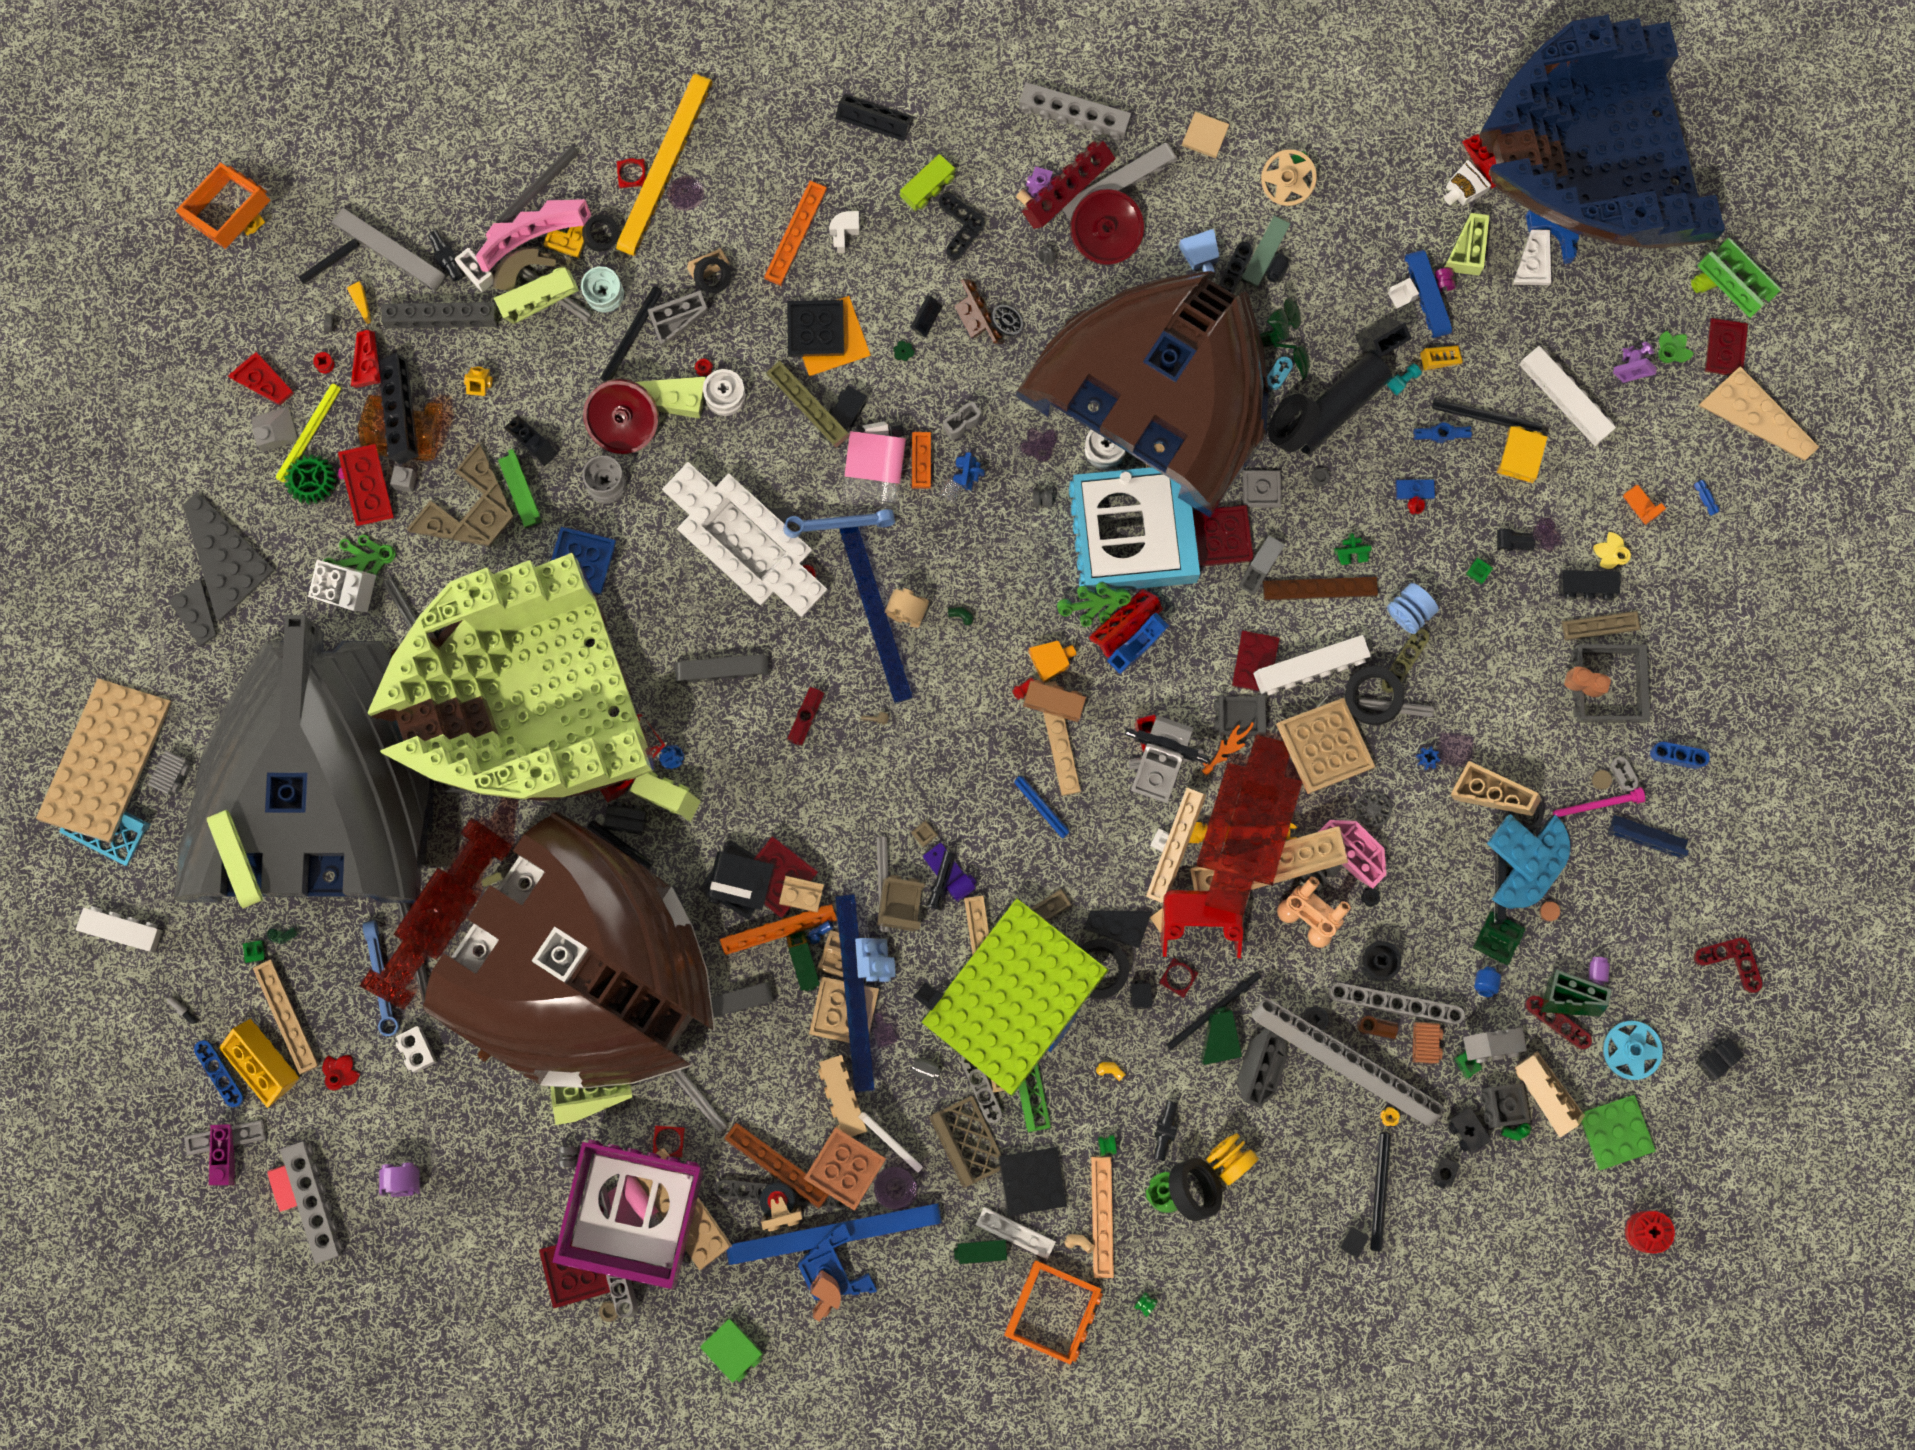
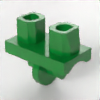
(1361, 551)

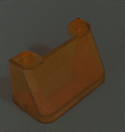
(427, 425)

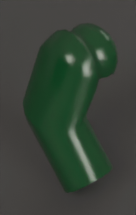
(963, 613)

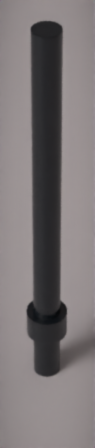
(1242, 987)

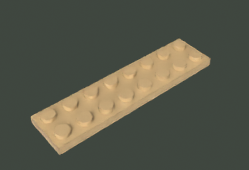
(1298, 858)

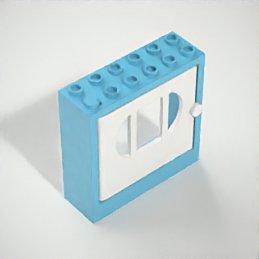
(1160, 538)

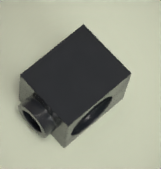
(1140, 995)
(1452, 1169)

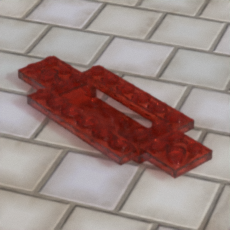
(1257, 825)

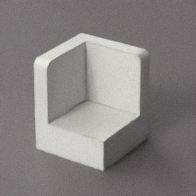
(1403, 293)

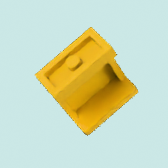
(1522, 454)

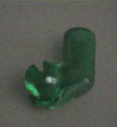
(281, 937)

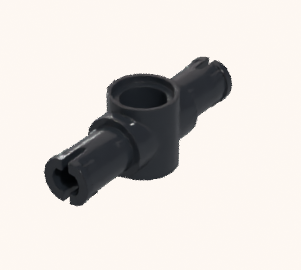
(445, 256)
(1166, 1130)

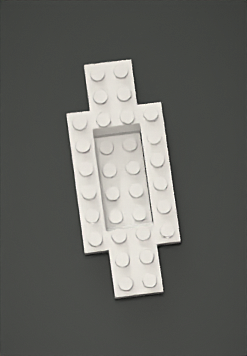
(739, 544)

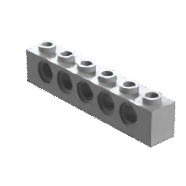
(1068, 103)
(302, 1195)

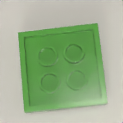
(1617, 1132)

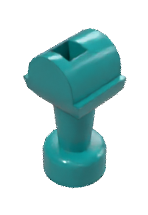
(1399, 382)

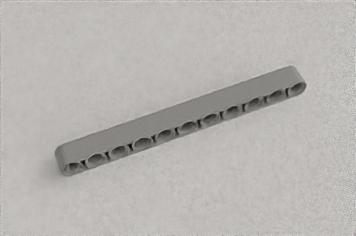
(1347, 1062)

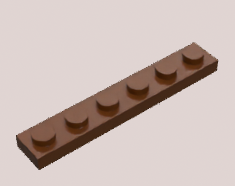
(775, 1164)

